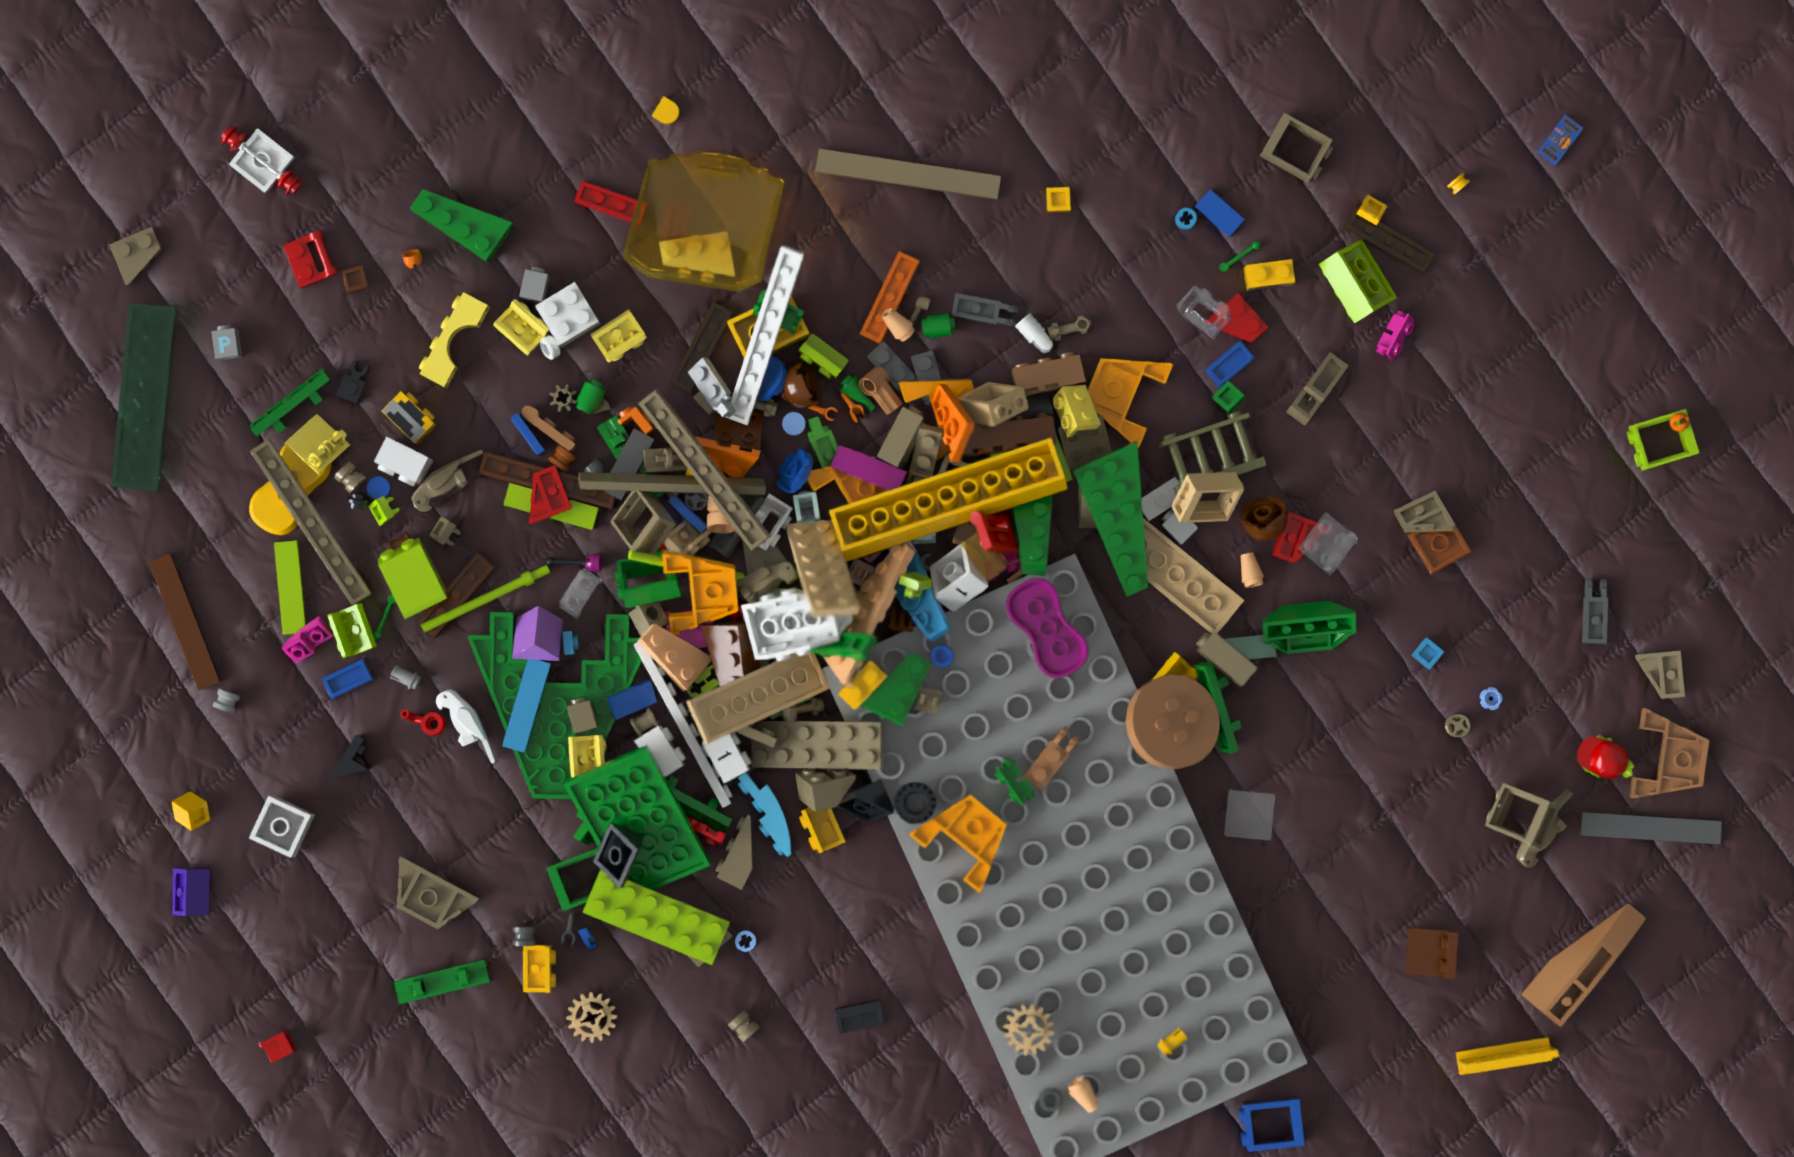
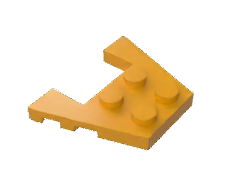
(916, 389)
(1114, 390)
(850, 487)
(711, 589)
(973, 829)

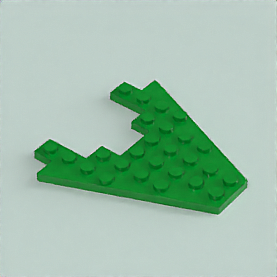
(547, 753)

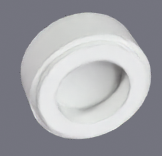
(550, 347)

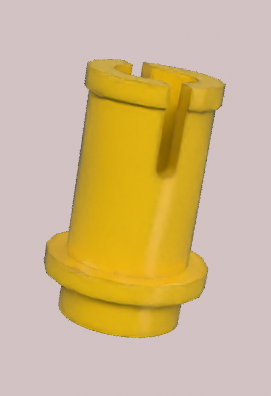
(1172, 1041)

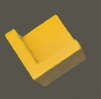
(190, 810)

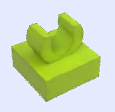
(382, 511)
(915, 584)

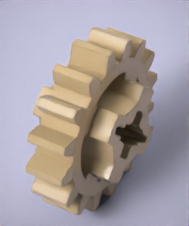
(596, 1027)
(1027, 1039)

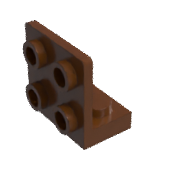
(739, 434)
(1431, 953)

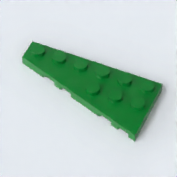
(1115, 503)

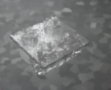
(1328, 543)

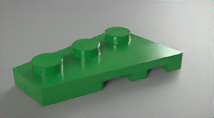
(898, 691)

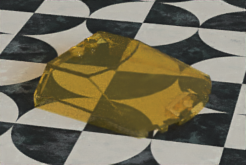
(704, 221)

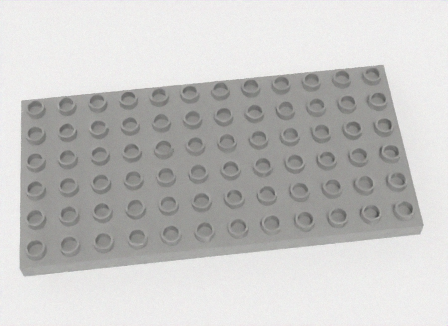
(1096, 890)

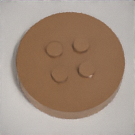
(1172, 722)

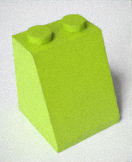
(412, 577)

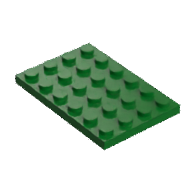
(639, 798)

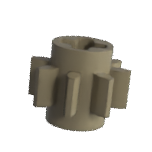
(556, 395)

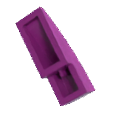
(867, 469)

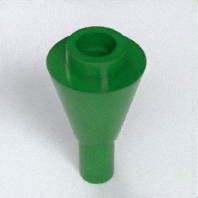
(851, 387)

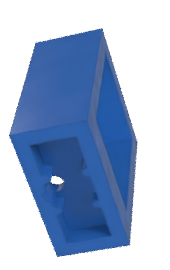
(1295, 1118)

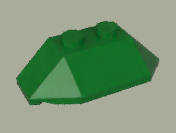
(1308, 627)

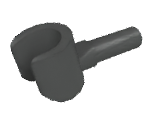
(569, 931)

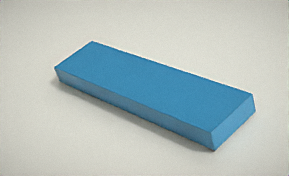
(526, 705)

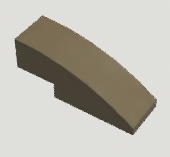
(1317, 388)

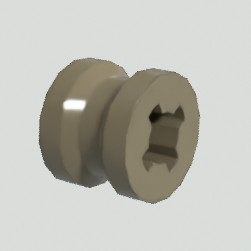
(1461, 727)

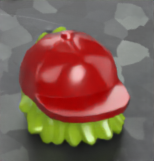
(1604, 758)

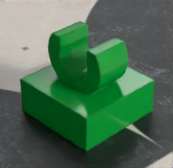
(1228, 397)

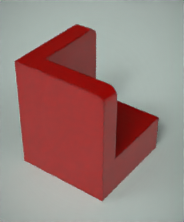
(278, 1046)

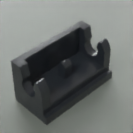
(859, 1016)

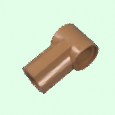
(876, 385)

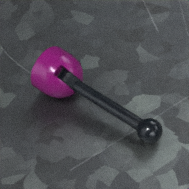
(592, 562)

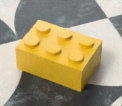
(744, 324)

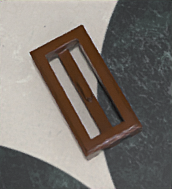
(901, 627)

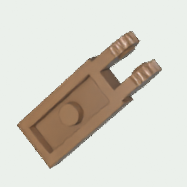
(548, 428)
(1049, 760)

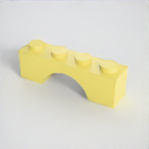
(467, 313)

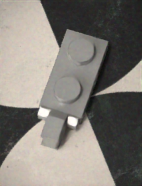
(712, 387)

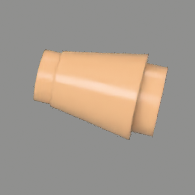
(898, 325)
(1250, 571)
(1083, 1093)

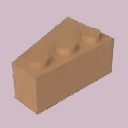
(1049, 374)

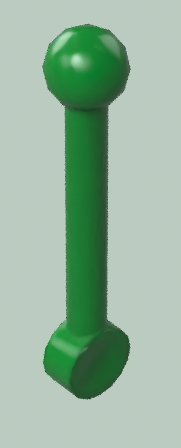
(1224, 266)
(377, 634)

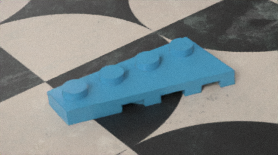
(925, 610)

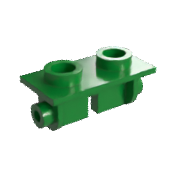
(1008, 775)

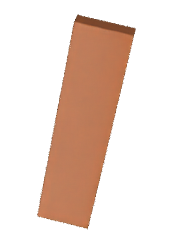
(889, 296)

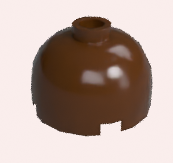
(801, 386)
(1264, 518)

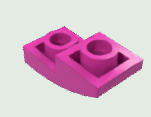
(304, 641)

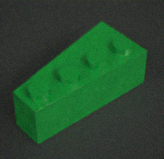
(466, 225)
(1032, 531)

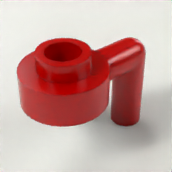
(426, 721)

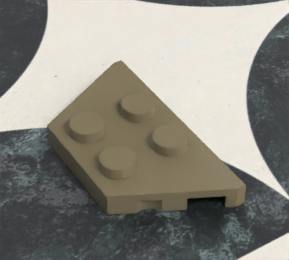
(429, 895)

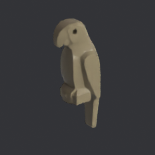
(441, 482)
(766, 580)
(1527, 854)

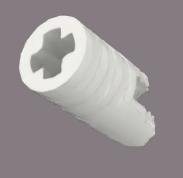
(1035, 333)

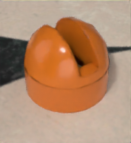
(412, 257)
(1676, 417)

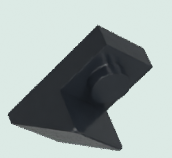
(348, 764)

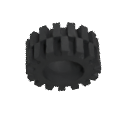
(915, 817)

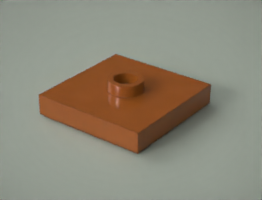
(1439, 548)

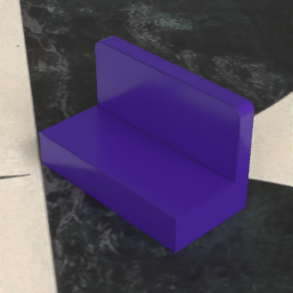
(190, 892)

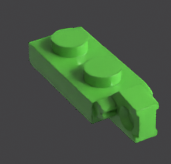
(822, 442)

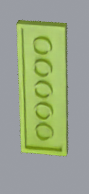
(657, 917)

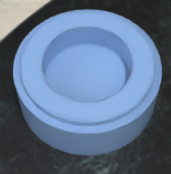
(793, 423)

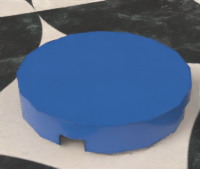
(773, 379)
(795, 471)

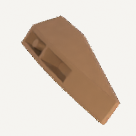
(1581, 965)

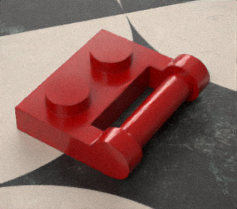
(304, 263)
(995, 538)

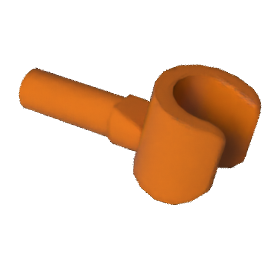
(854, 409)
(823, 411)

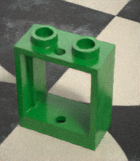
(644, 593)
(558, 882)

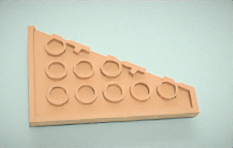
(873, 603)

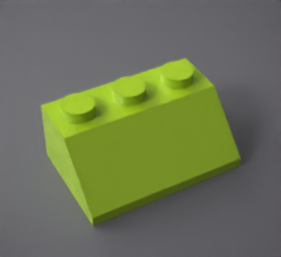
(1357, 280)

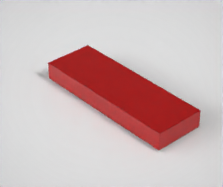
(606, 201)

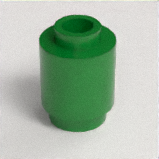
(938, 325)
(590, 396)

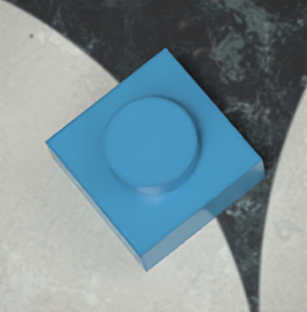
(570, 642)
(1427, 653)

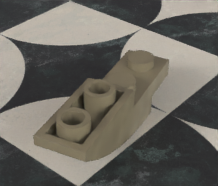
(925, 453)

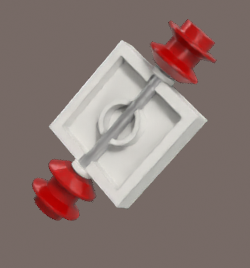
(261, 160)

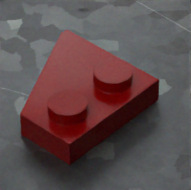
(1244, 322)
(547, 495)
(1293, 536)
(710, 836)

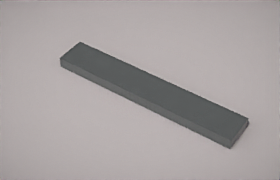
(1650, 828)

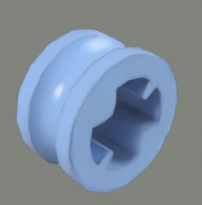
(739, 937)

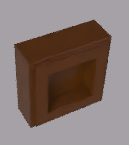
(355, 279)

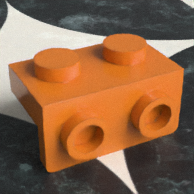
(640, 418)

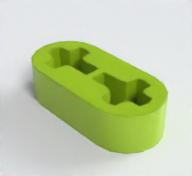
(708, 686)

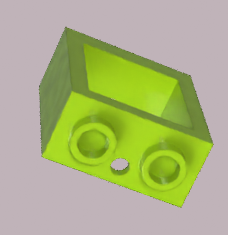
(1687, 439)

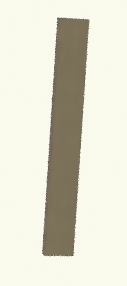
(908, 174)
(704, 469)
(662, 483)
(310, 522)

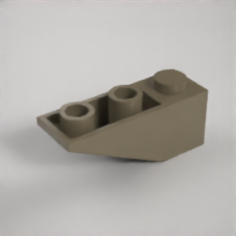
(739, 860)

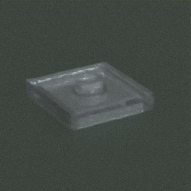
(1249, 815)

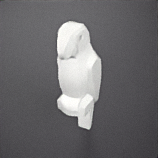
(464, 720)

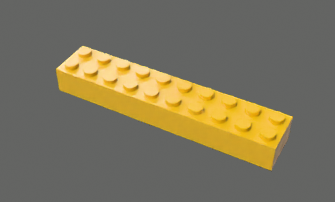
(948, 499)

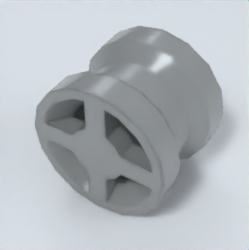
(226, 701)

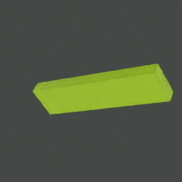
(580, 514)
(290, 586)

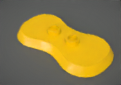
(266, 505)

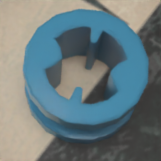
(1180, 214)

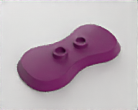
(1056, 643)

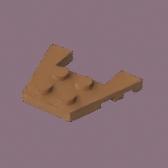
(1680, 759)

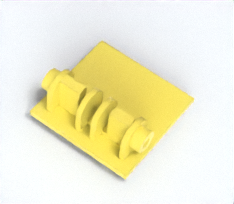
(318, 443)

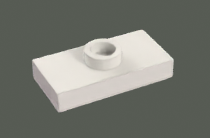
(1159, 499)

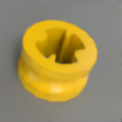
(1458, 183)

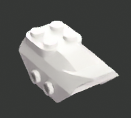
(786, 626)

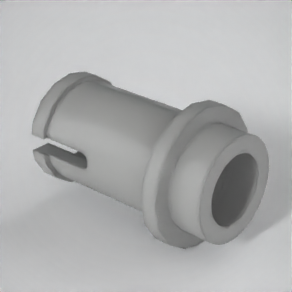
(405, 677)

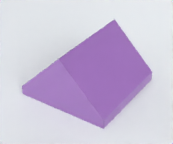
(538, 635)

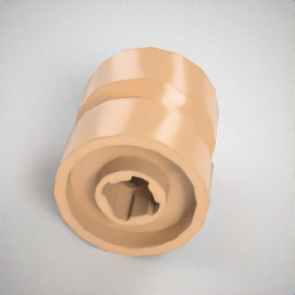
(716, 520)

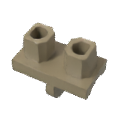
(662, 460)

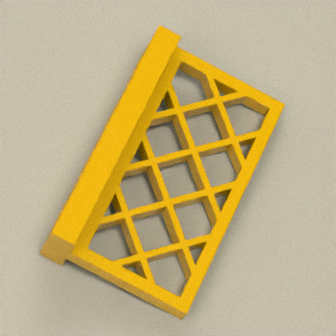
(1505, 1055)

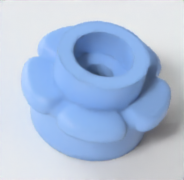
(1486, 703)

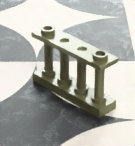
(1250, 461)

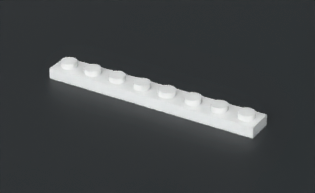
(765, 333)
(689, 731)

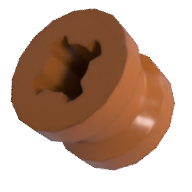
(562, 458)

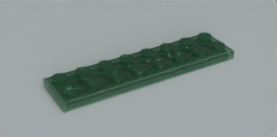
(143, 397)

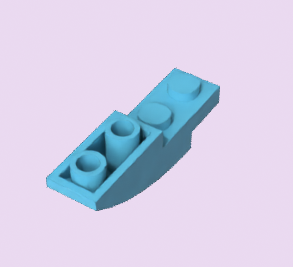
(774, 821)

